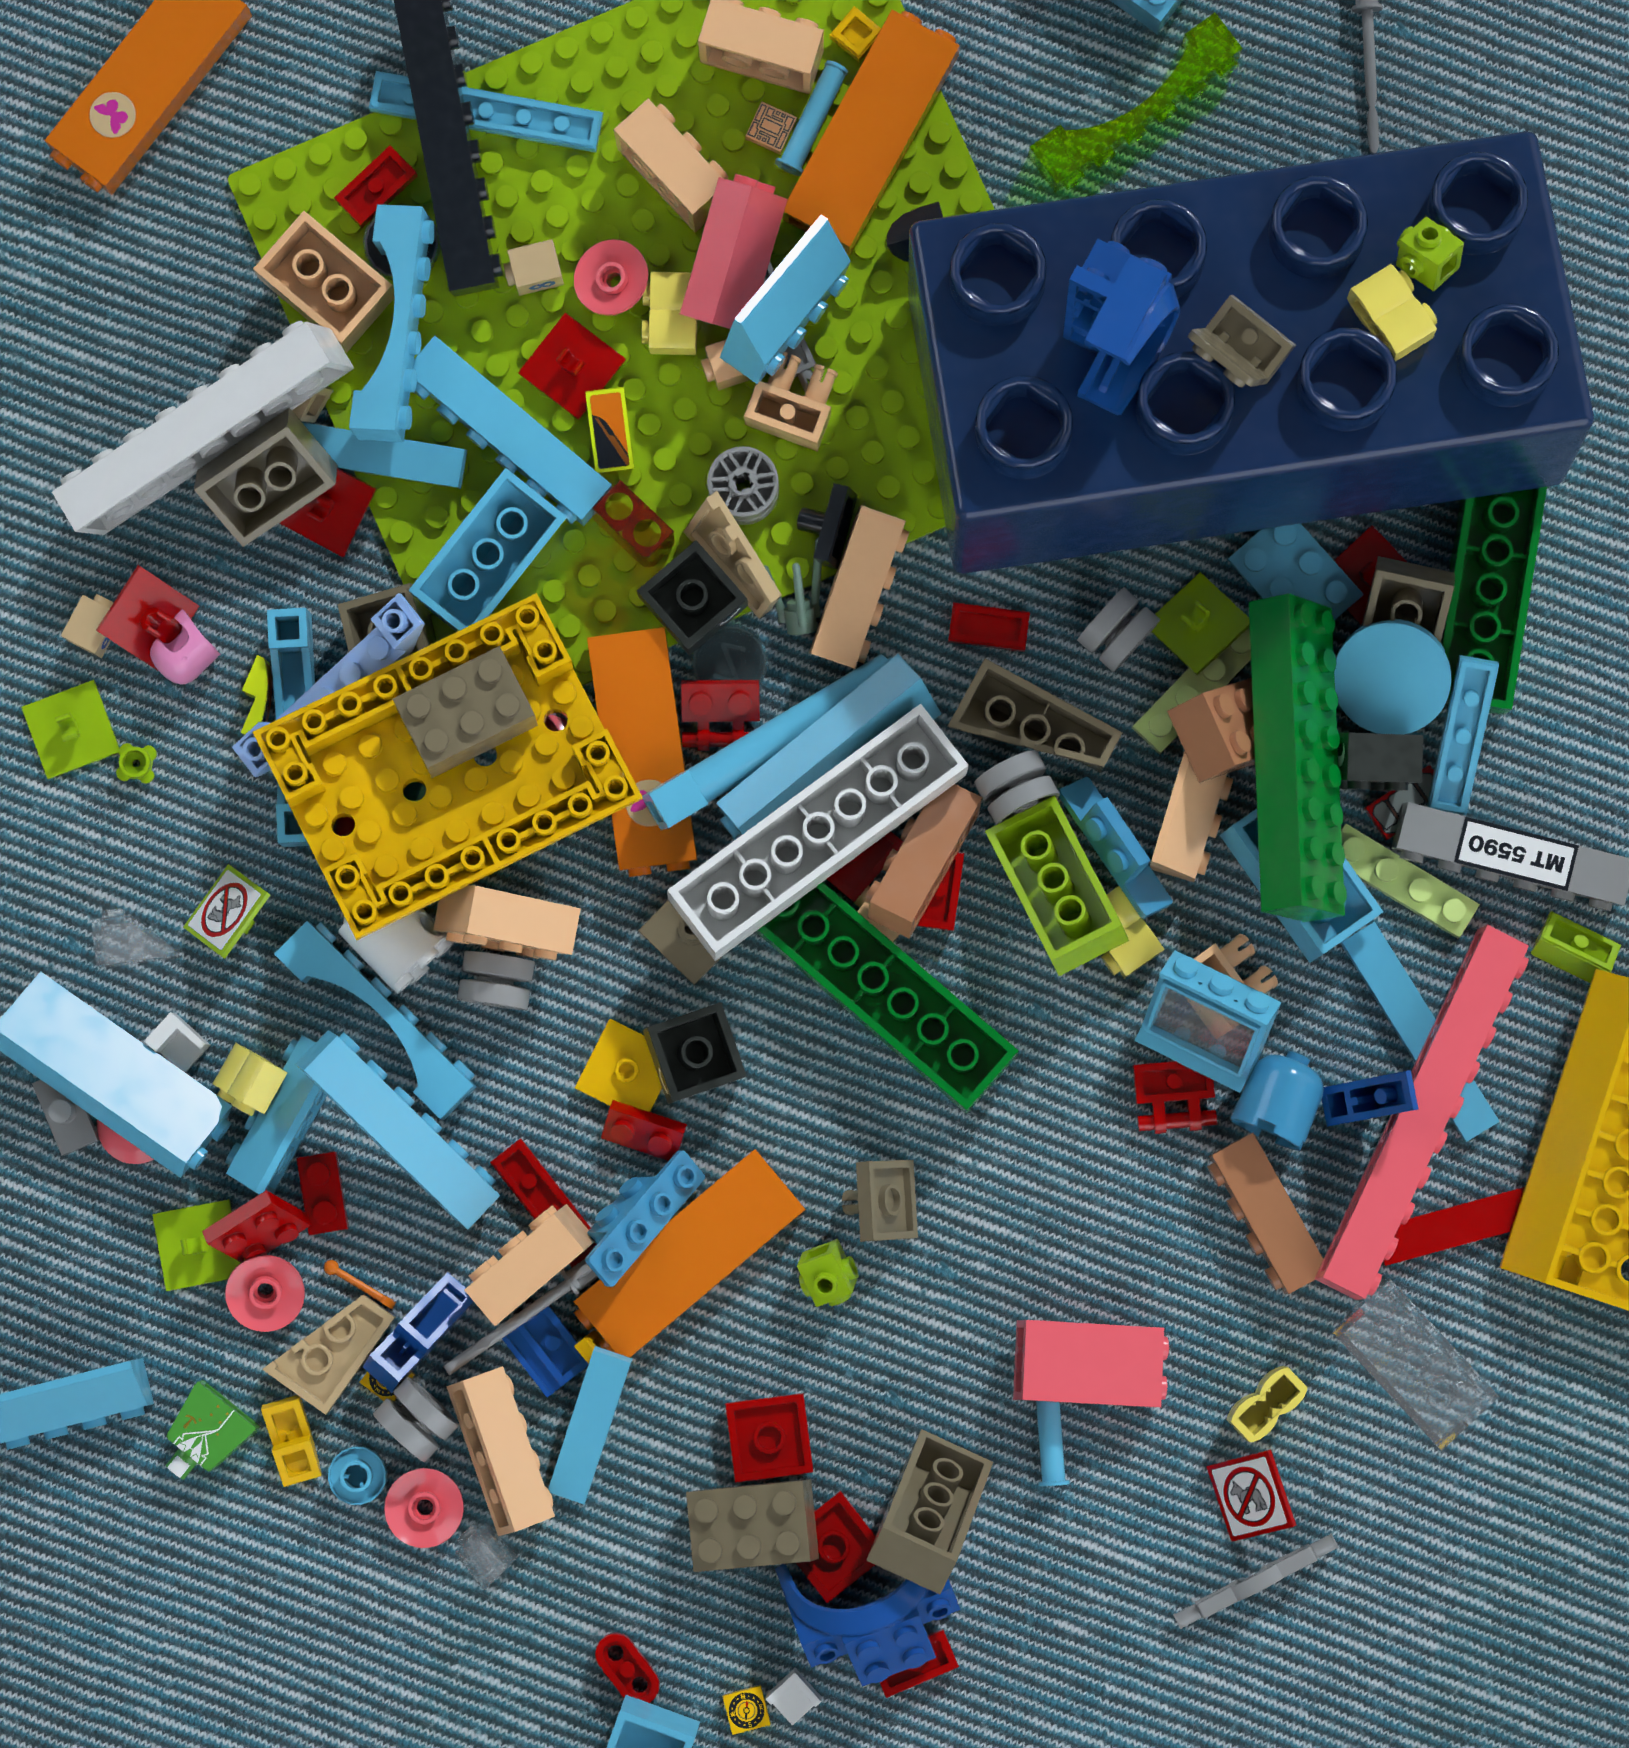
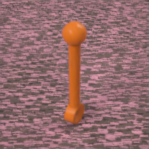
(331, 1267)

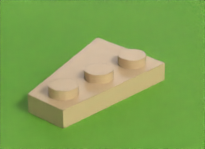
(728, 546)
(332, 1354)

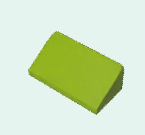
(1574, 947)

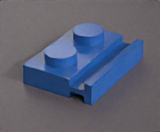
(546, 1351)

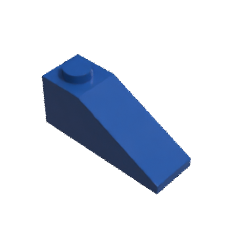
(1369, 1098)

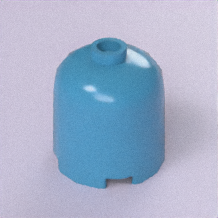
(1280, 1099)

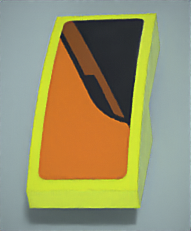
(609, 429)
(258, 686)

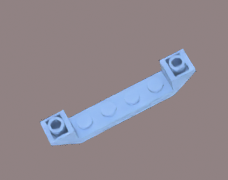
(390, 641)

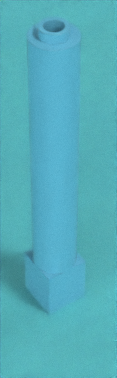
(734, 763)

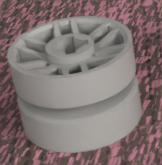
(734, 468)
(1118, 629)
(1015, 785)
(495, 980)
(416, 1419)

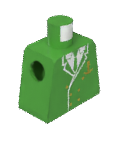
(207, 1430)

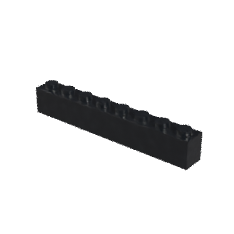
(447, 145)

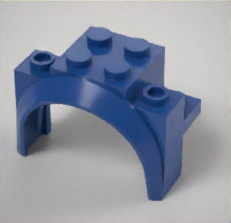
(1124, 315)
(877, 1636)

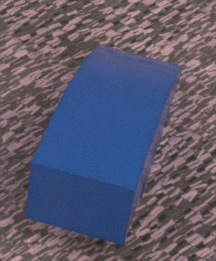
(418, 1332)

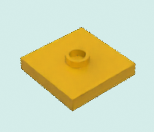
(621, 1069)

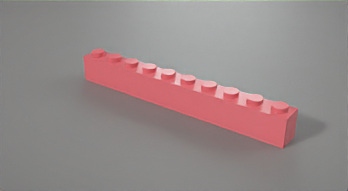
(1412, 1136)

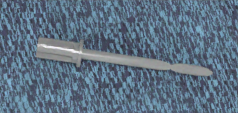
(1367, 8)
(575, 1279)

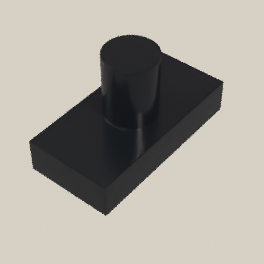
(830, 525)

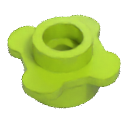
(128, 755)

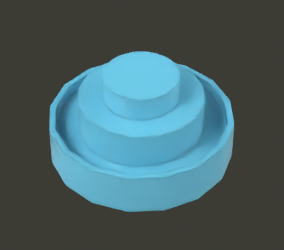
(357, 1475)

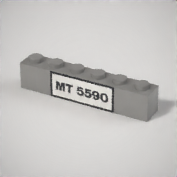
(1511, 854)

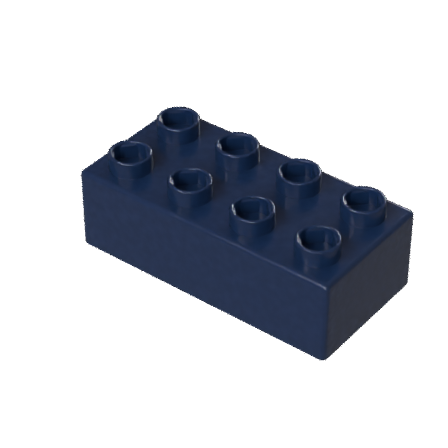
(1339, 424)

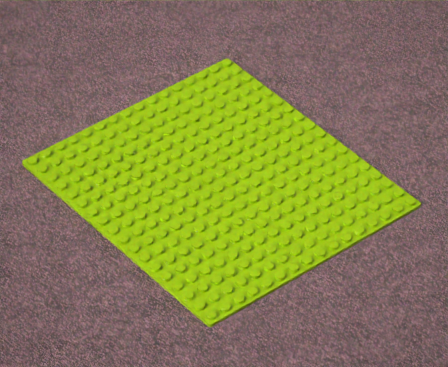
(676, 418)

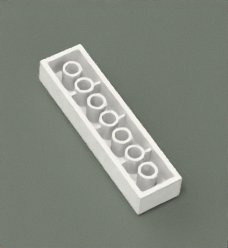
(201, 428)
(817, 832)

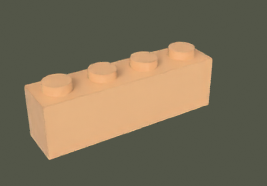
(858, 586)
(501, 1451)

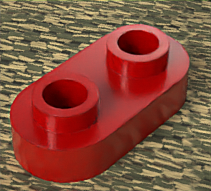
(626, 1669)

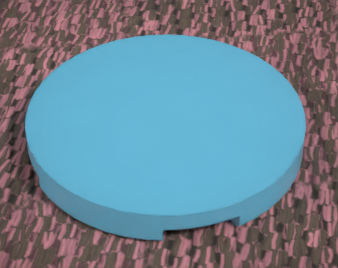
(1392, 677)

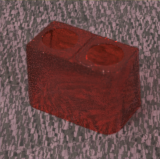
(639, 513)

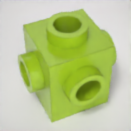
(1429, 253)
(827, 1274)

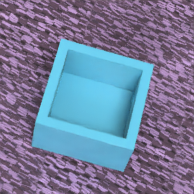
(651, 1726)

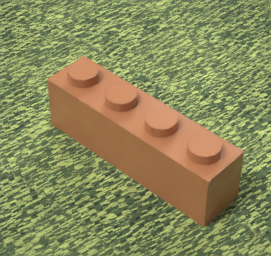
(922, 860)
(1268, 1213)

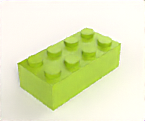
(1057, 885)

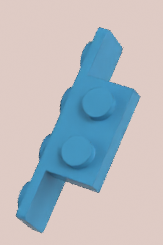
(1115, 846)
(639, 1215)

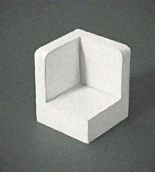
(177, 1042)
(793, 1696)

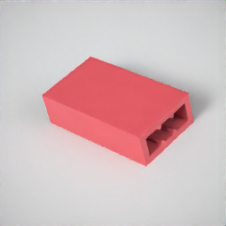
(733, 250)
(1090, 1363)

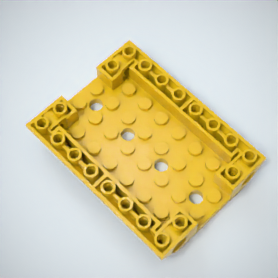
(357, 758)
(1577, 1194)

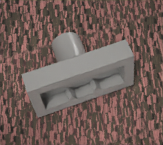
(68, 1122)

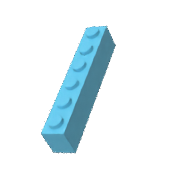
(509, 431)
(398, 1129)

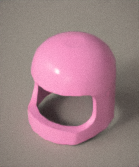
(186, 655)

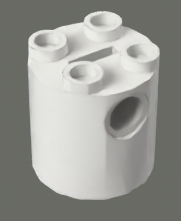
(400, 949)

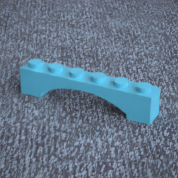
(382, 406)
(293, 674)
(439, 1081)

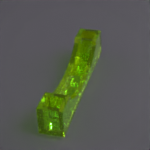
(1066, 154)

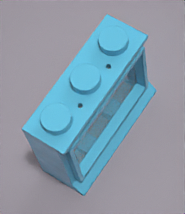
(1207, 1021)

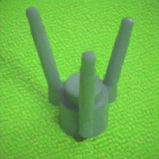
(800, 612)

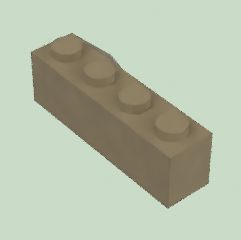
(1024, 715)

